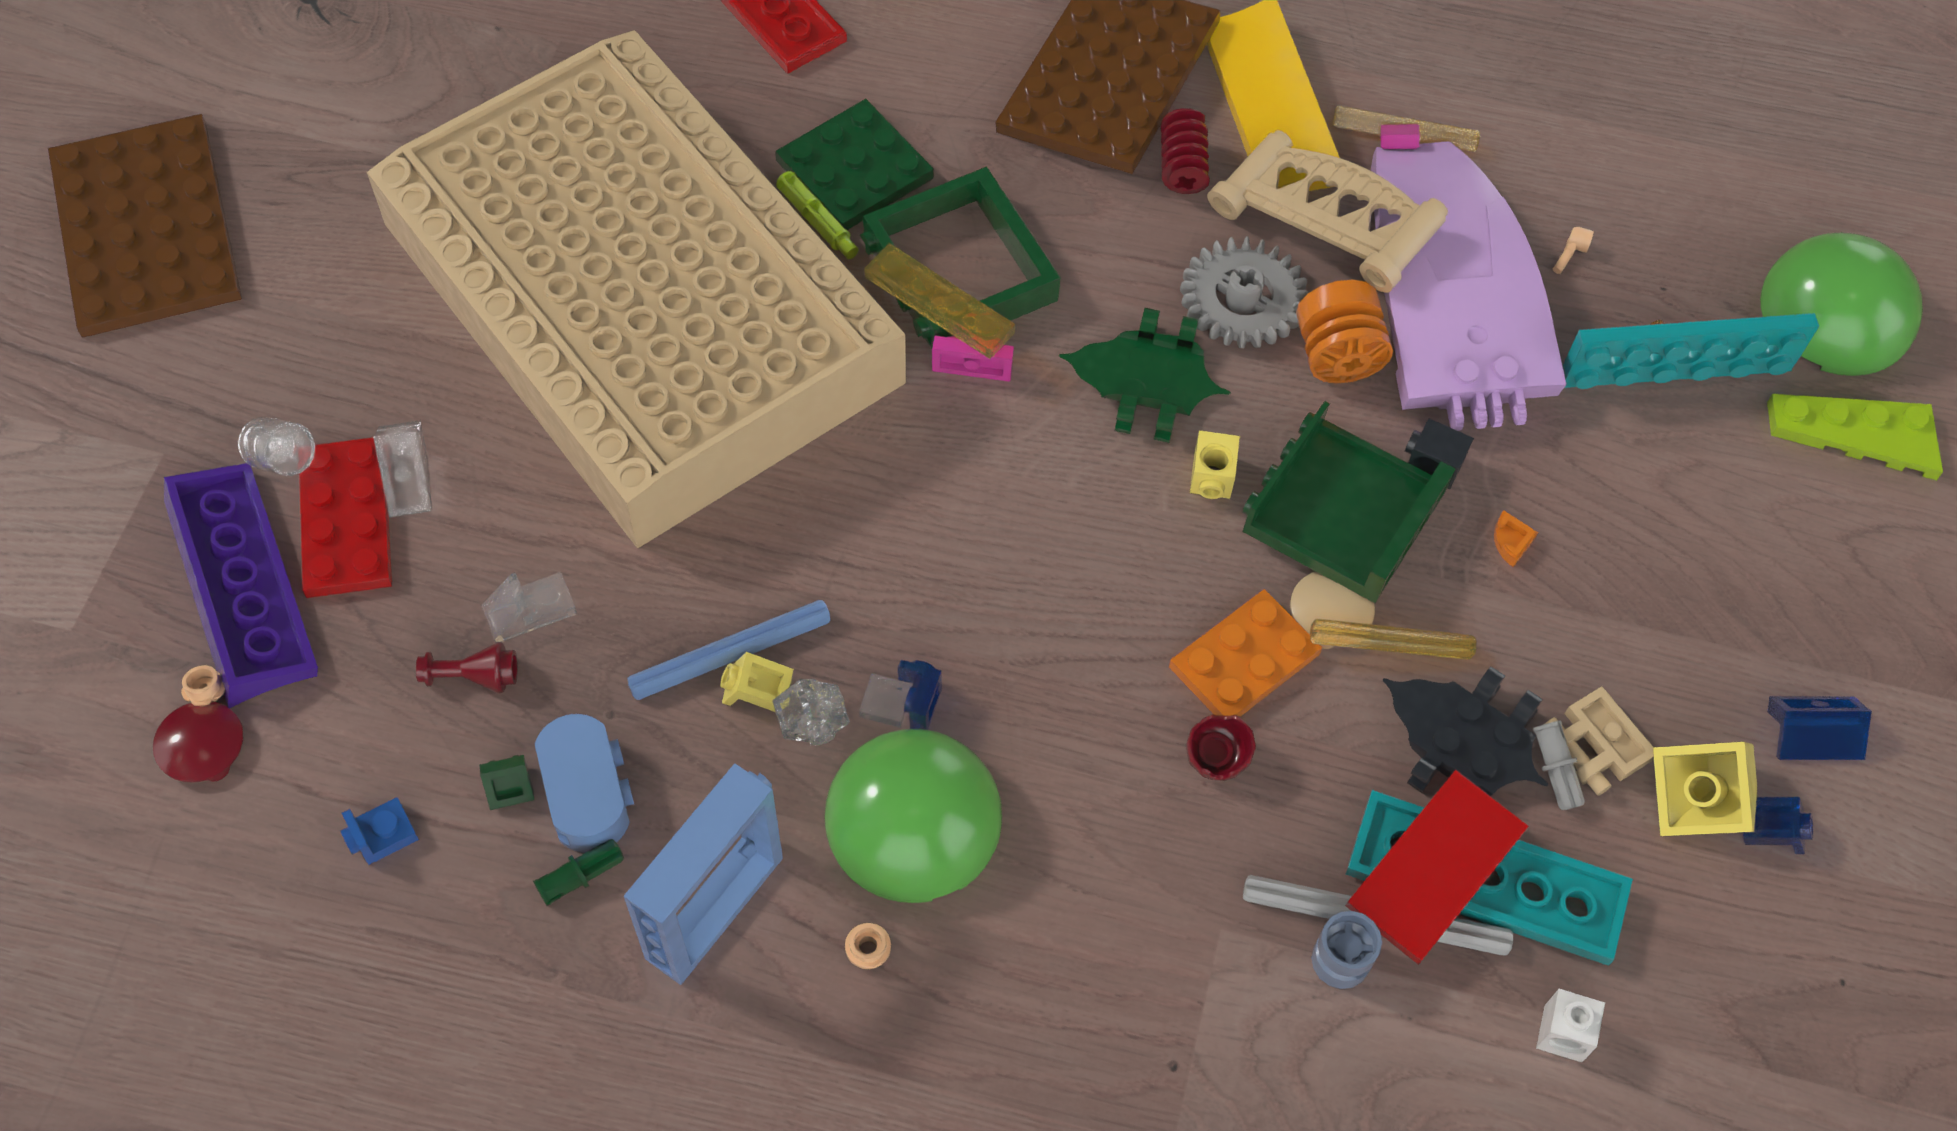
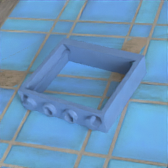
(734, 807)

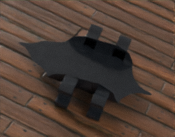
(1465, 733)

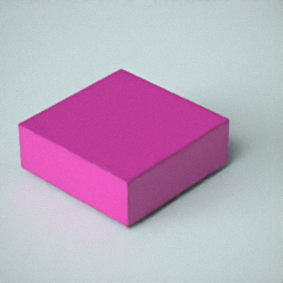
(1400, 136)

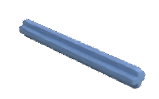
(728, 649)

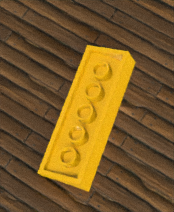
(1268, 84)

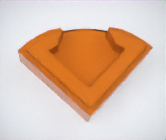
(1512, 537)

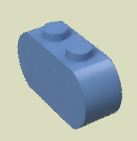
(583, 782)

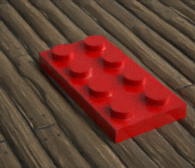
(344, 521)

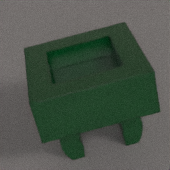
(506, 782)

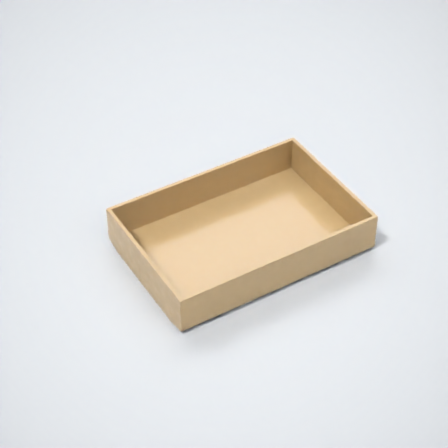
(638, 282)

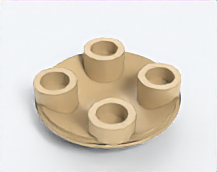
(1324, 599)

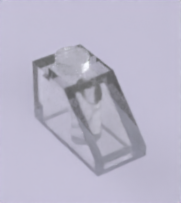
(404, 468)

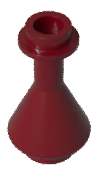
(490, 668)

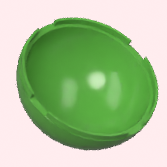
(1860, 295)
(913, 815)

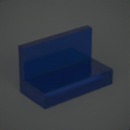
(1821, 727)

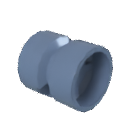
(1346, 949)

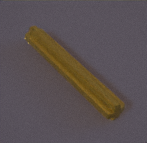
(1430, 132)
(1393, 639)

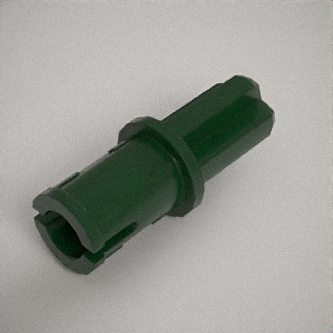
(578, 871)

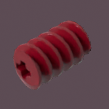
(1184, 151)

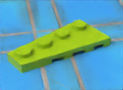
(1881, 430)

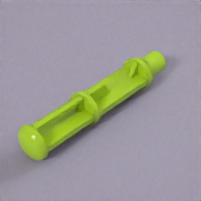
(816, 214)

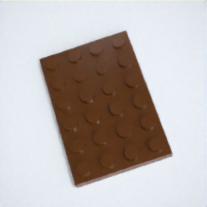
(1108, 78)
(143, 225)

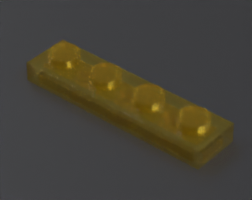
(940, 301)

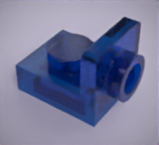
(924, 694)
(1781, 823)

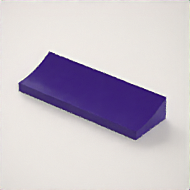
(238, 581)

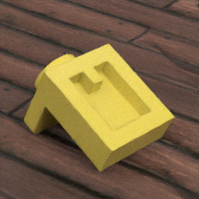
(755, 681)

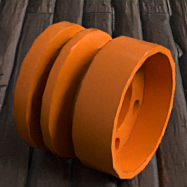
(1344, 331)

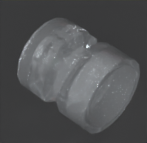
(276, 446)

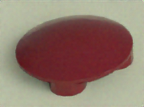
(198, 742)

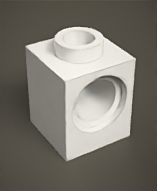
(1570, 1025)

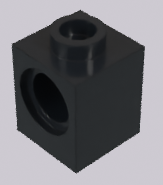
(1438, 444)

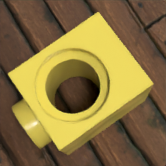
(1217, 451)

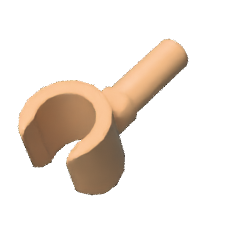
(1578, 240)

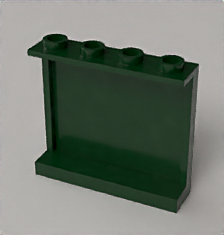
(1343, 505)

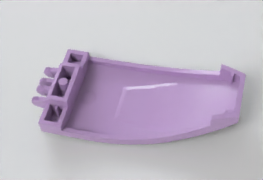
(1472, 302)

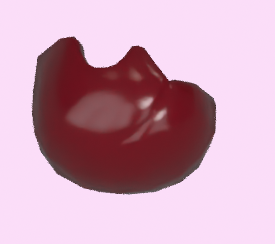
(1220, 747)

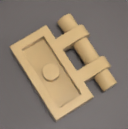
(1612, 737)

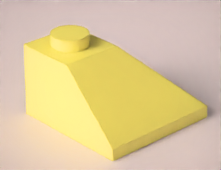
(1706, 788)

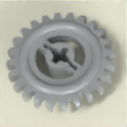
(1241, 278)

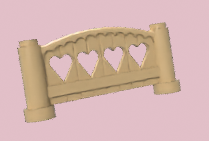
(1383, 250)

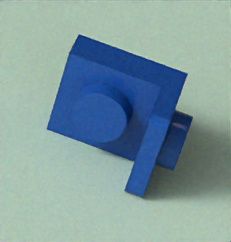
(378, 831)

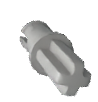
(1559, 765)

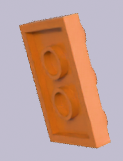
(1245, 656)

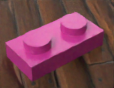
(956, 357)

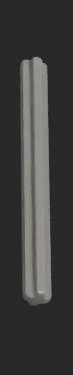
(1327, 904)

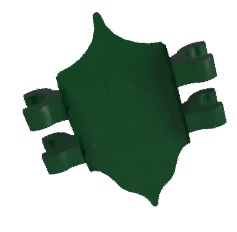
(1148, 372)

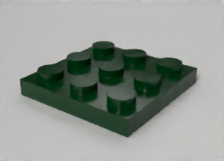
(855, 163)

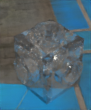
(811, 711)

